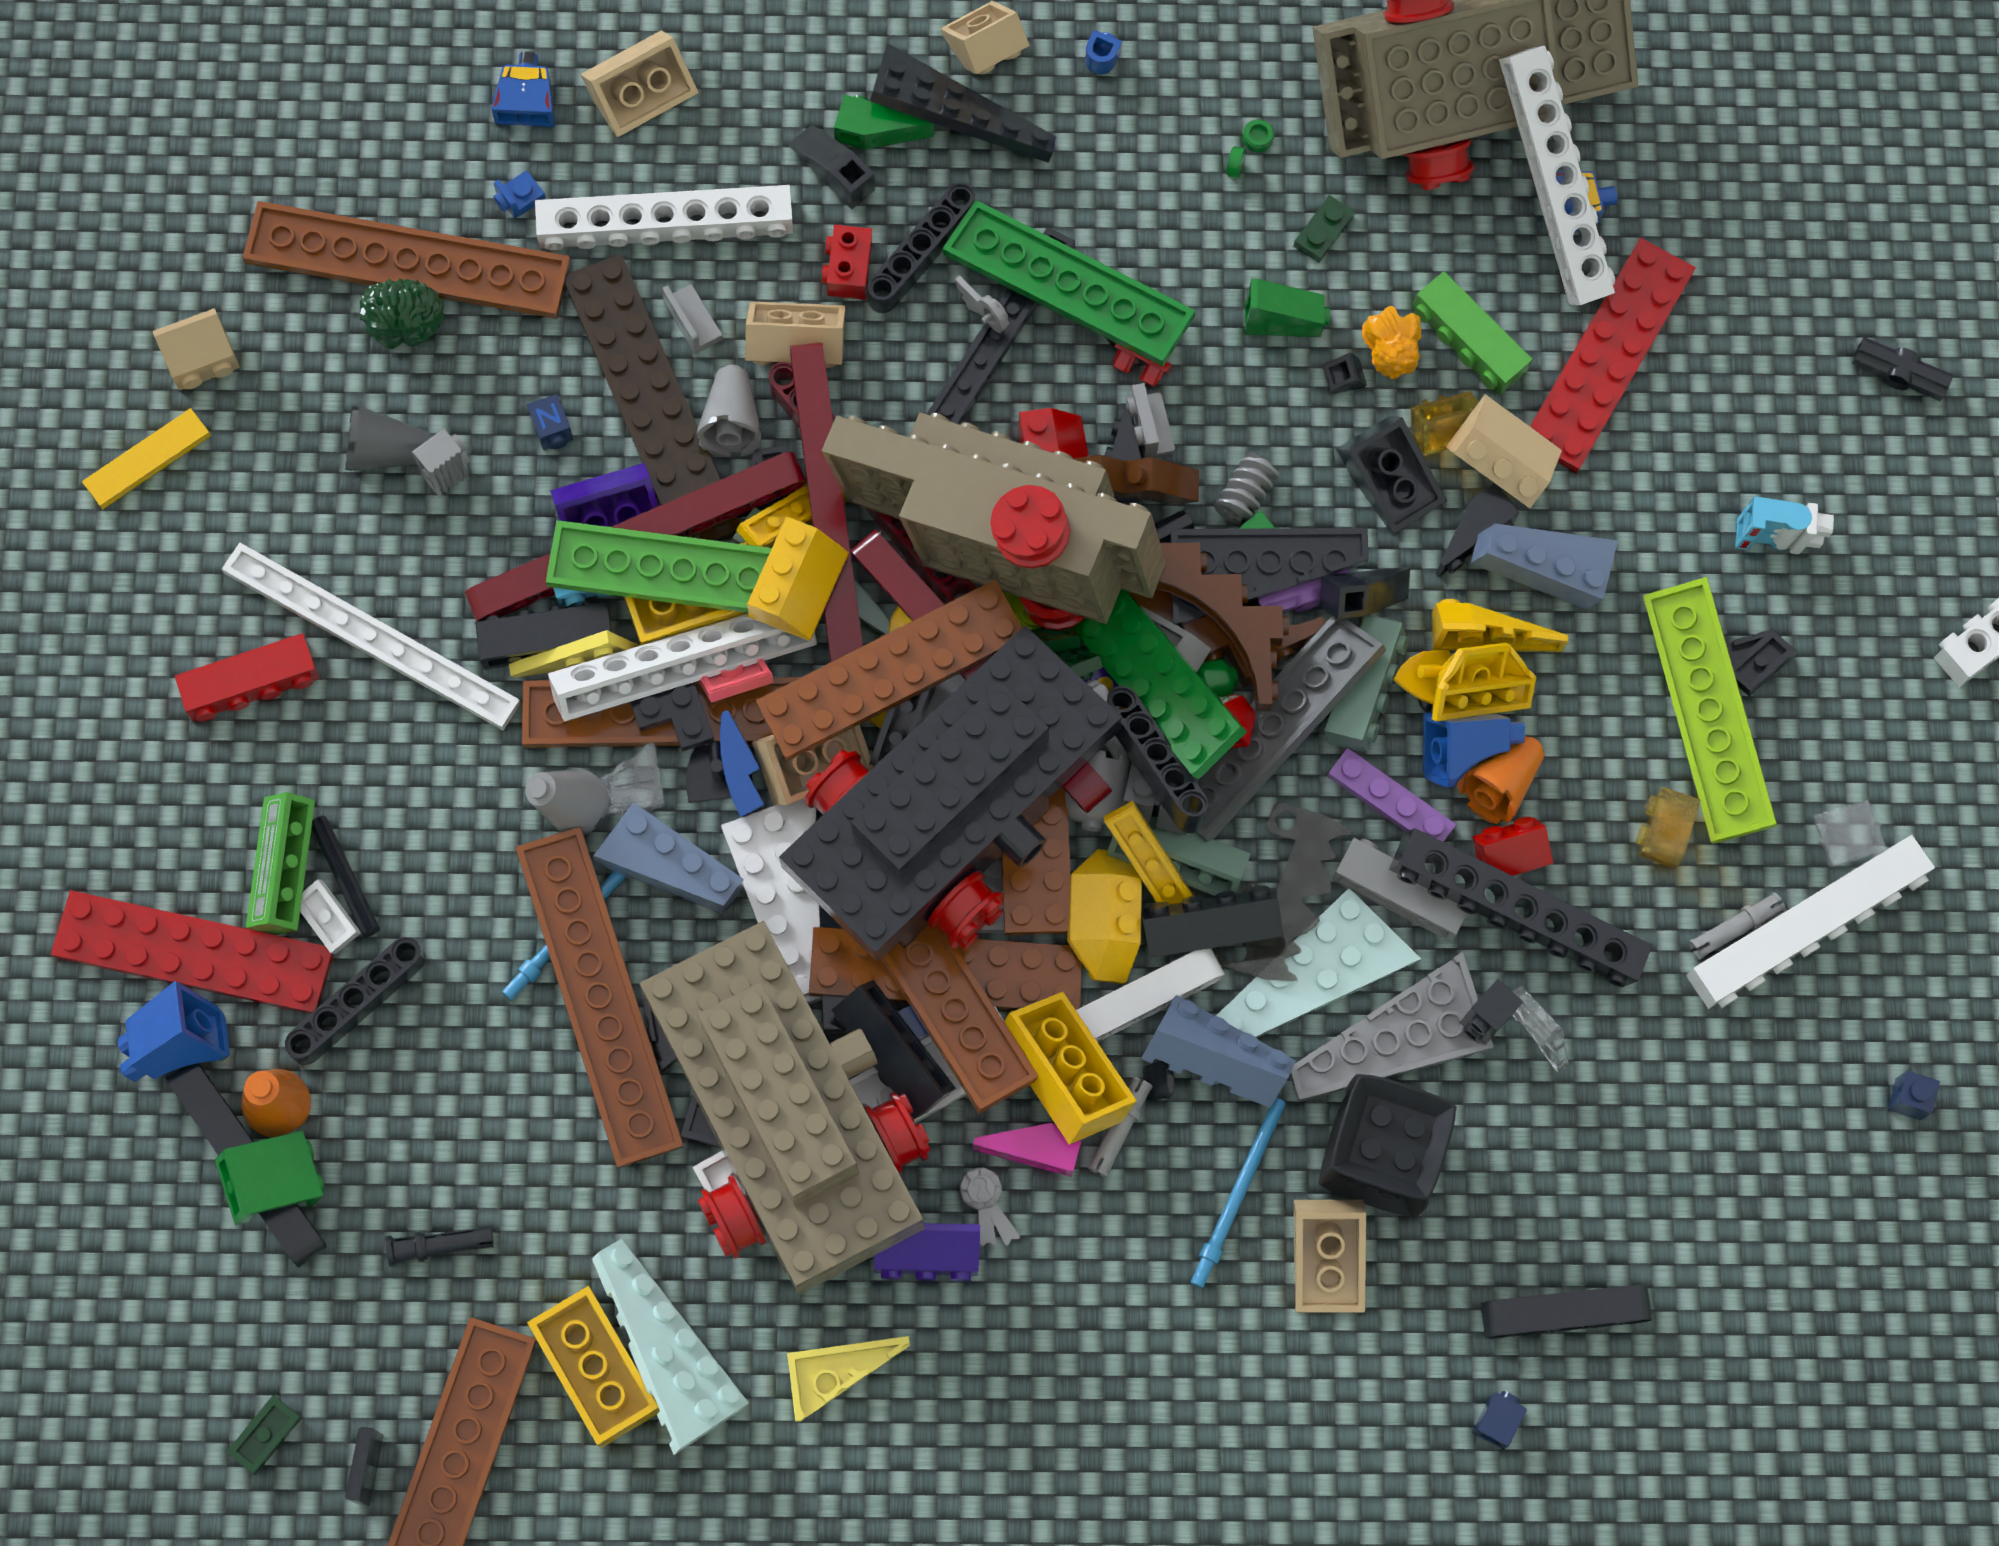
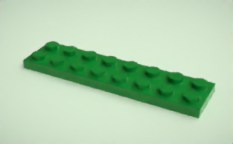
(1069, 283)
(1168, 686)

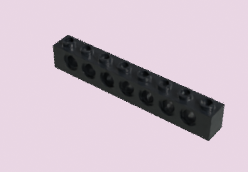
(1627, 950)

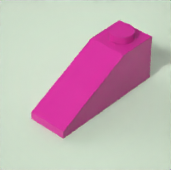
(1034, 1146)

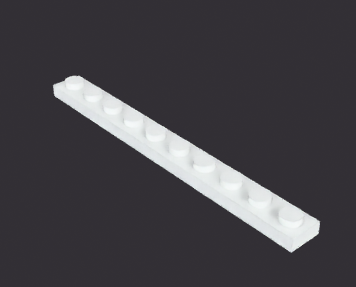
(371, 636)

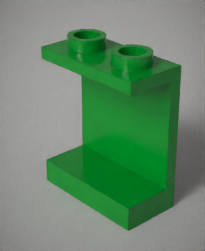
(269, 1175)

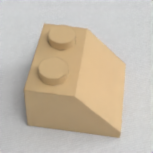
(986, 37)
(196, 349)

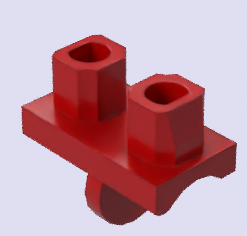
(1152, 372)

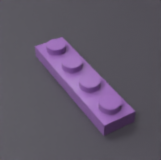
(1388, 797)

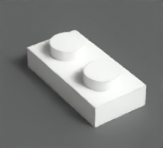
(327, 917)

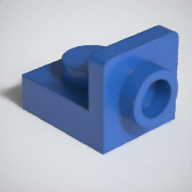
(518, 194)

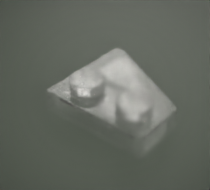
(635, 782)
(1542, 1029)

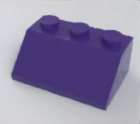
(606, 498)
(933, 1252)

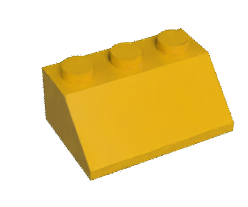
(797, 579)

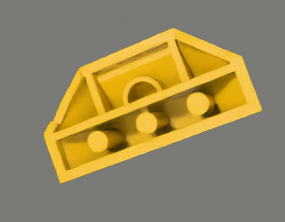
(1482, 683)
(1105, 916)

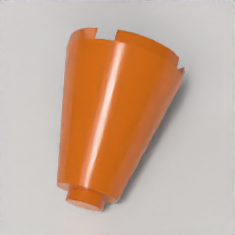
(1502, 781)
(275, 1102)

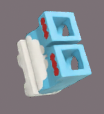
(1782, 525)

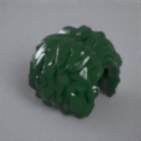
(401, 312)

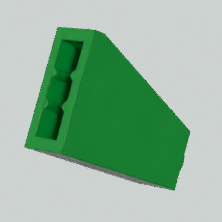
(1284, 311)

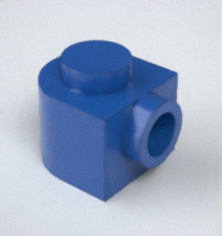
(1102, 52)

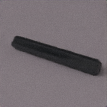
(344, 876)

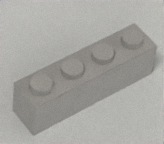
(1368, 874)

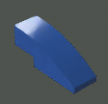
(738, 766)

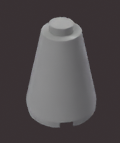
(730, 415)
(569, 798)

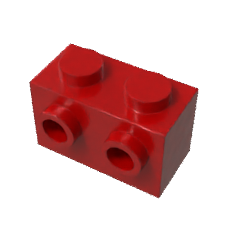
(848, 263)
(1515, 846)

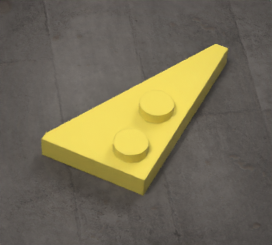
(571, 654)
(827, 1372)

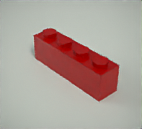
(247, 678)

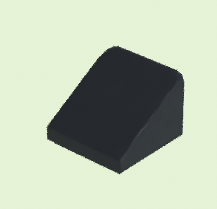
(1344, 374)
(1161, 1079)

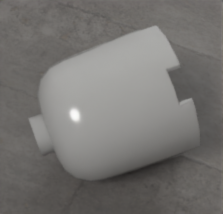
(1116, 775)

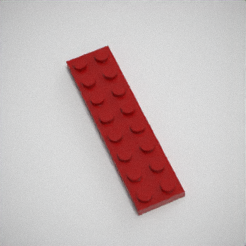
(1611, 351)
(192, 952)

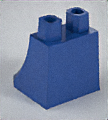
(1461, 743)
(173, 1033)

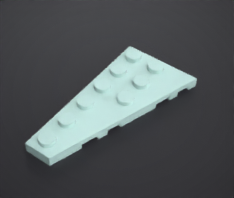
(1335, 960)
(670, 1357)

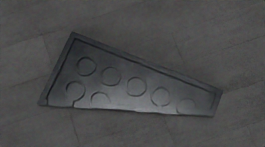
(936, 98)
(1271, 558)

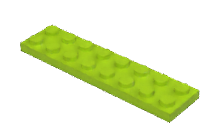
(1709, 711)

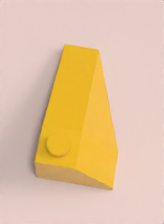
(1469, 625)

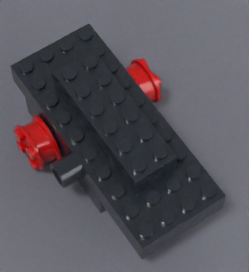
(948, 801)

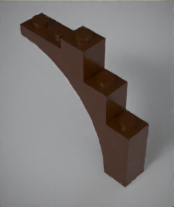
(1150, 479)
(1221, 598)
(1220, 643)

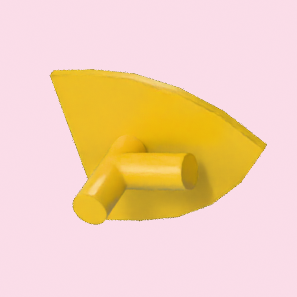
(1421, 673)

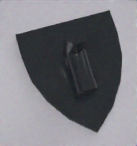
(706, 775)

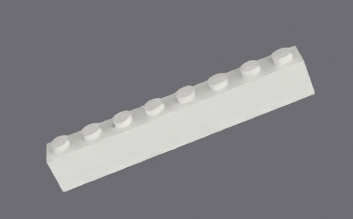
(1809, 922)

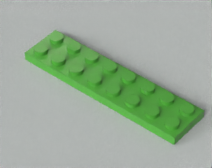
(654, 566)

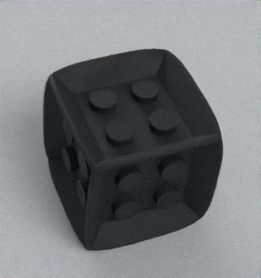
(1387, 1145)

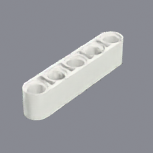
(1151, 993)

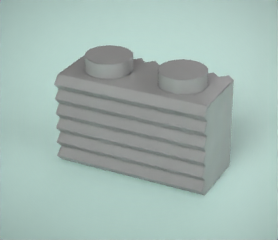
(442, 461)

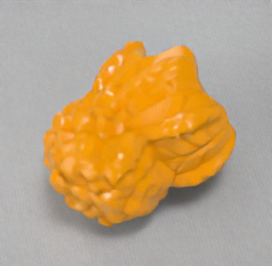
(1393, 342)

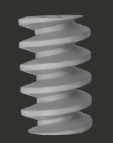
(1245, 487)

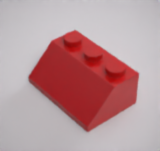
(1053, 431)

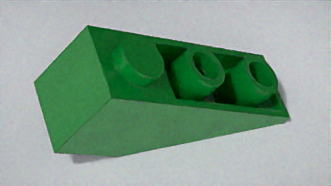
(873, 125)

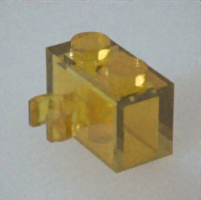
(1438, 421)
(1667, 827)

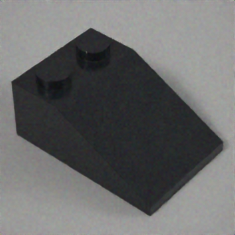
(1392, 473)

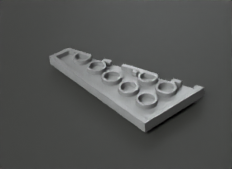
(1399, 1037)

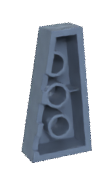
(1548, 561)
(661, 857)
(1218, 1053)

